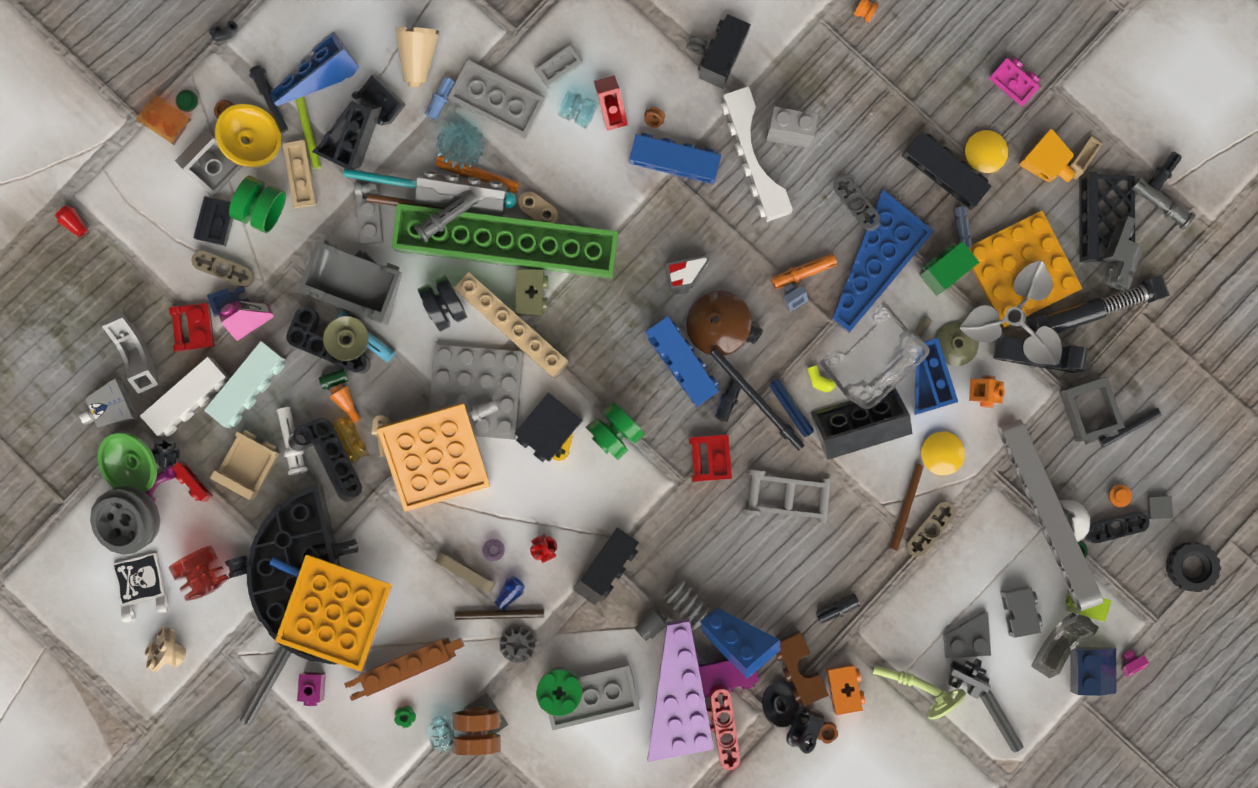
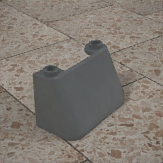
(351, 282)

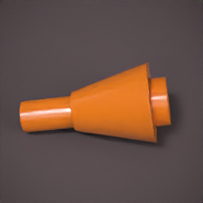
(342, 397)

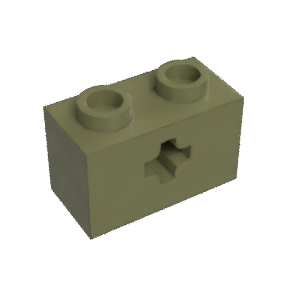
(524, 282)

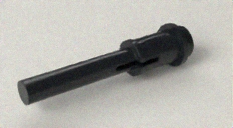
(257, 73)

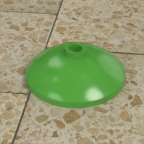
(127, 461)

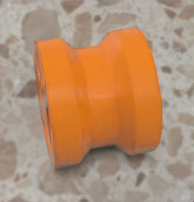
(866, 9)

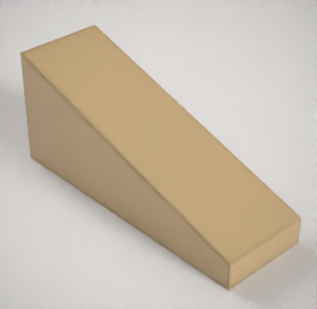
(1085, 156)

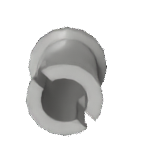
(483, 409)

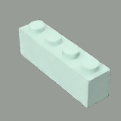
(245, 385)

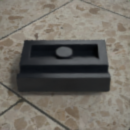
(213, 222)

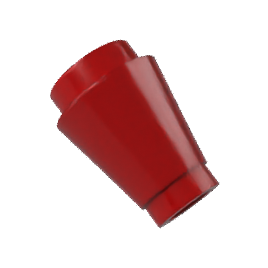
(71, 221)

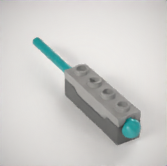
(445, 190)

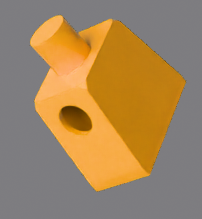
(1049, 159)

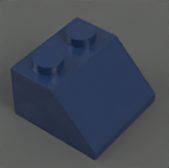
(1093, 671)

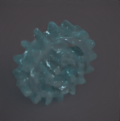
(471, 145)

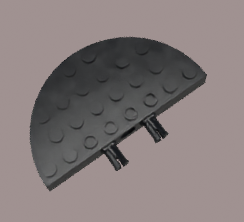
(290, 533)

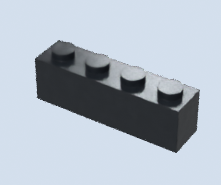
(947, 171)

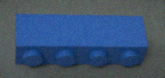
(675, 158)

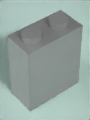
(791, 127)

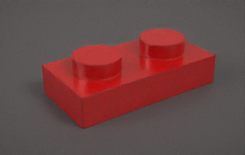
(197, 488)

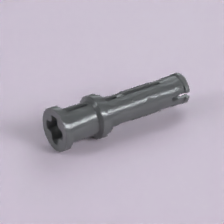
(1170, 208)
(438, 221)

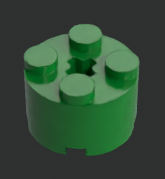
(548, 698)

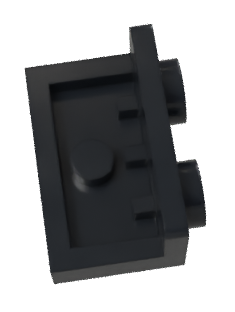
(380, 94)

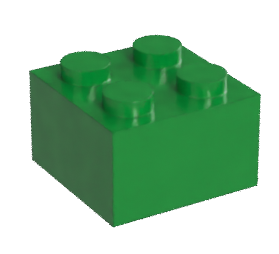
(953, 265)

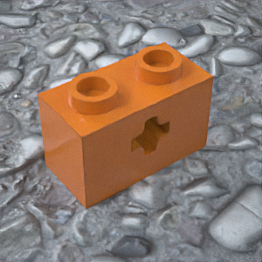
(837, 678)

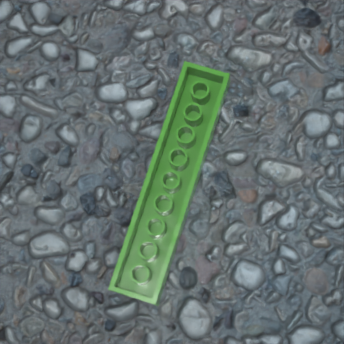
(509, 242)

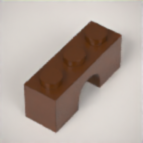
(807, 688)

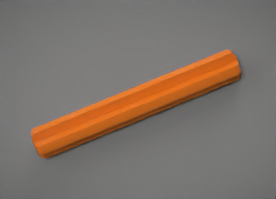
(472, 171)

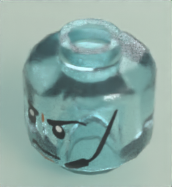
(441, 733)

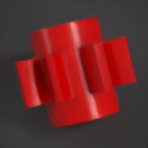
(543, 548)

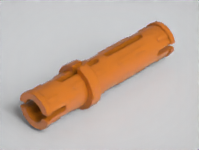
(808, 269)

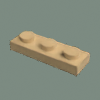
(299, 174)

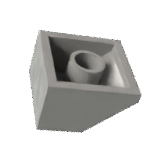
(207, 163)

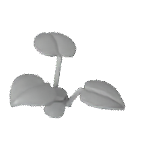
(984, 321)

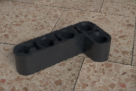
(309, 339)
(1011, 350)
(329, 461)

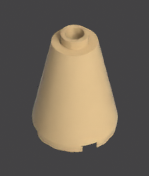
(416, 53)

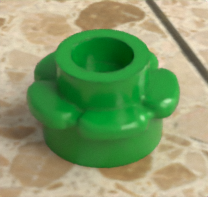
(408, 711)

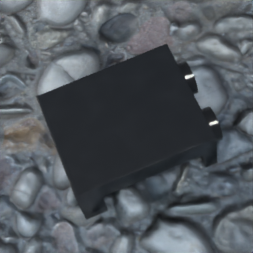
(547, 428)

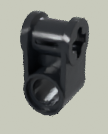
(805, 727)

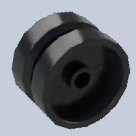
(440, 304)

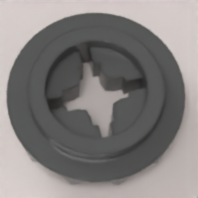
(525, 638)

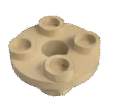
(164, 650)

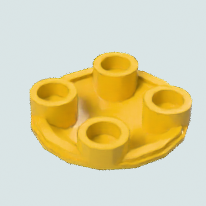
(986, 151)
(942, 453)

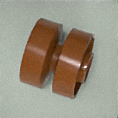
(476, 725)

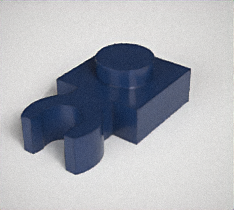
(221, 298)

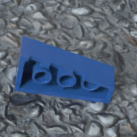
(682, 362)

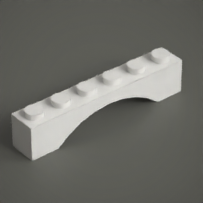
(771, 196)

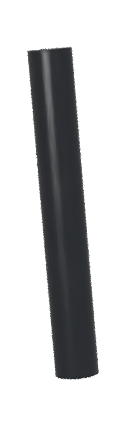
(1143, 420)

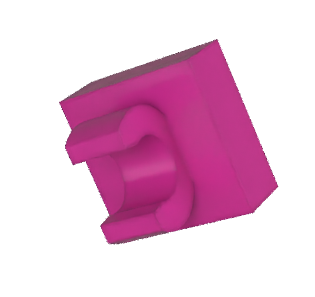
(1133, 663)

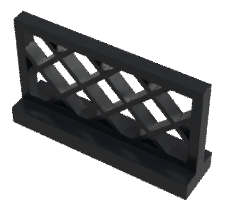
(1089, 211)

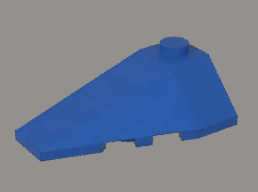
(326, 67)

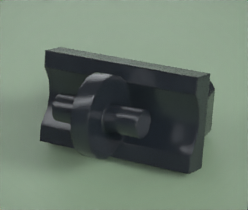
(970, 673)

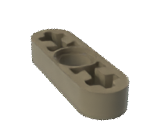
(206, 268)
(939, 529)
(465, 572)

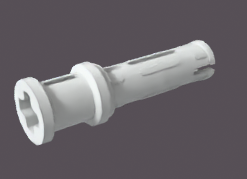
(294, 457)

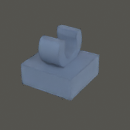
(794, 297)

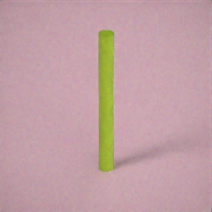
(315, 161)

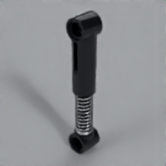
(1096, 308)

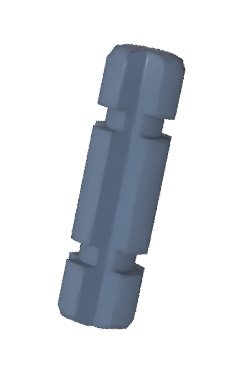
(962, 225)

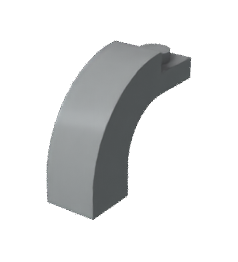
(134, 352)

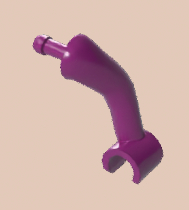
(165, 475)

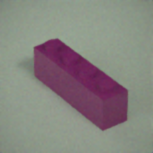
(725, 674)

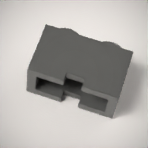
(1022, 611)

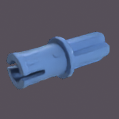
(439, 98)

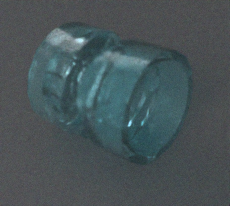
(577, 108)

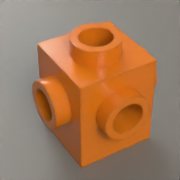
(986, 391)

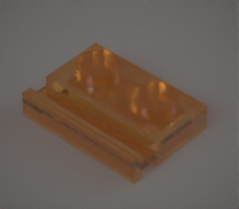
(163, 119)

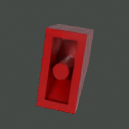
(610, 102)

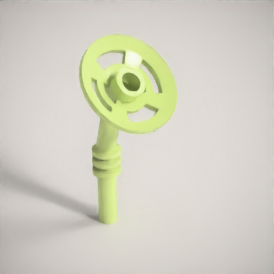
(943, 701)

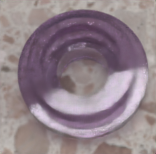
(486, 550)

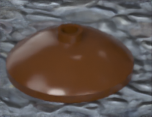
(729, 331)

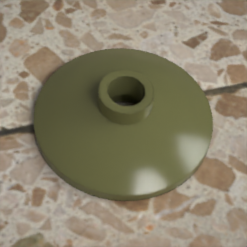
(335, 335)
(956, 355)

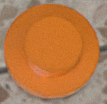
(1120, 496)

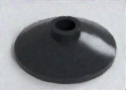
(779, 695)

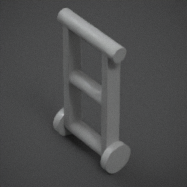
(789, 496)

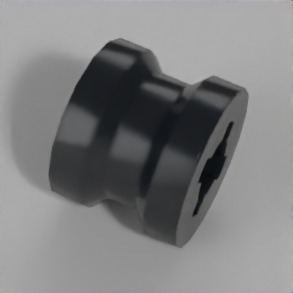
(237, 566)

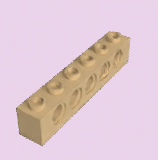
(511, 325)

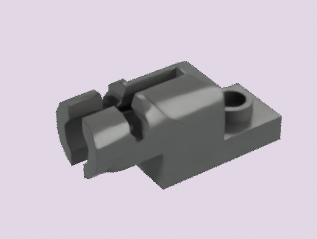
(1122, 254)

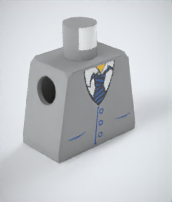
(109, 406)

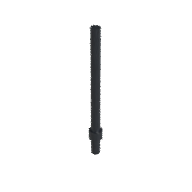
(785, 431)

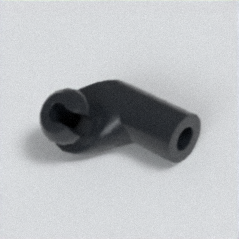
(225, 34)

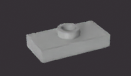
(559, 66)

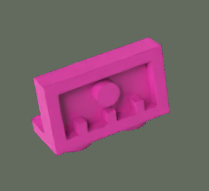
(1015, 80)

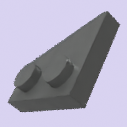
(969, 639)

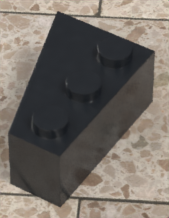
(723, 50)
(350, 135)
(607, 566)

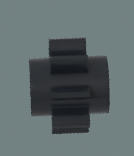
(165, 453)

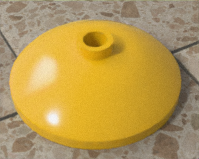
(254, 126)

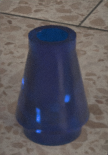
(510, 592)

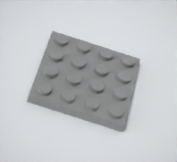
(474, 377)

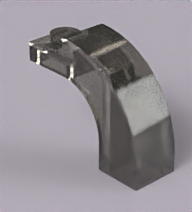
(1062, 642)

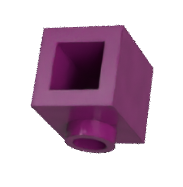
(311, 688)

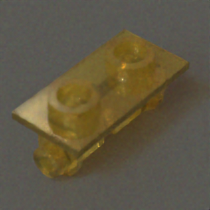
(354, 446)

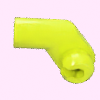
(819, 382)

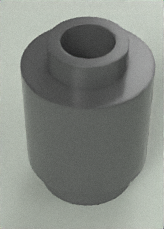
(651, 624)

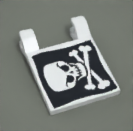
(139, 582)

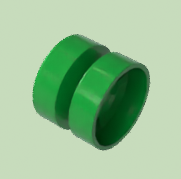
(257, 204)
(610, 435)

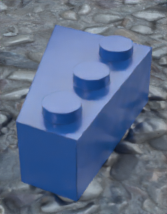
(933, 381)
(739, 641)

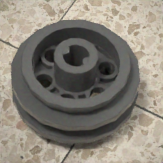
(137, 515)

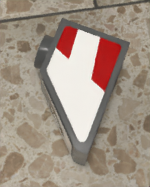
(685, 273)

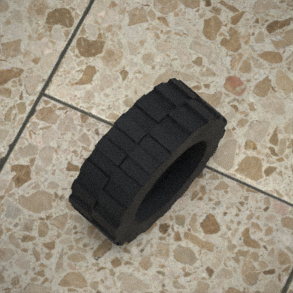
(1211, 567)

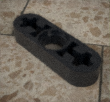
(1124, 532)

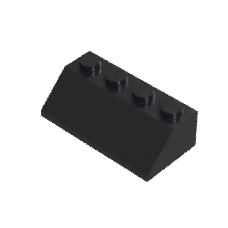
(851, 428)

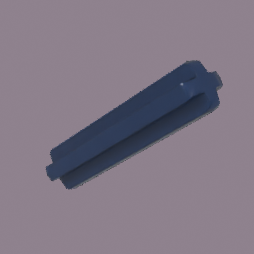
(791, 408)

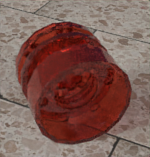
(198, 573)

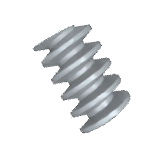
(687, 604)

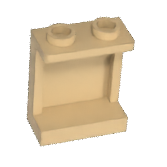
(246, 465)

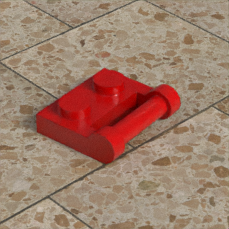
(199, 327)
(718, 458)

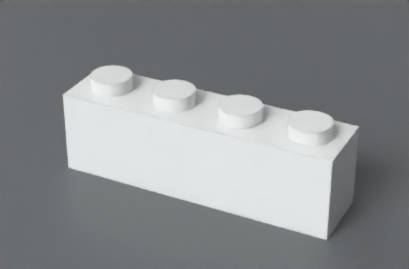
(185, 397)

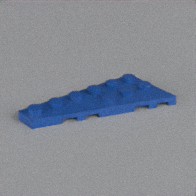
(880, 259)

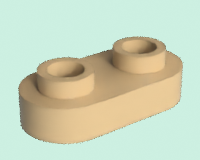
(538, 208)

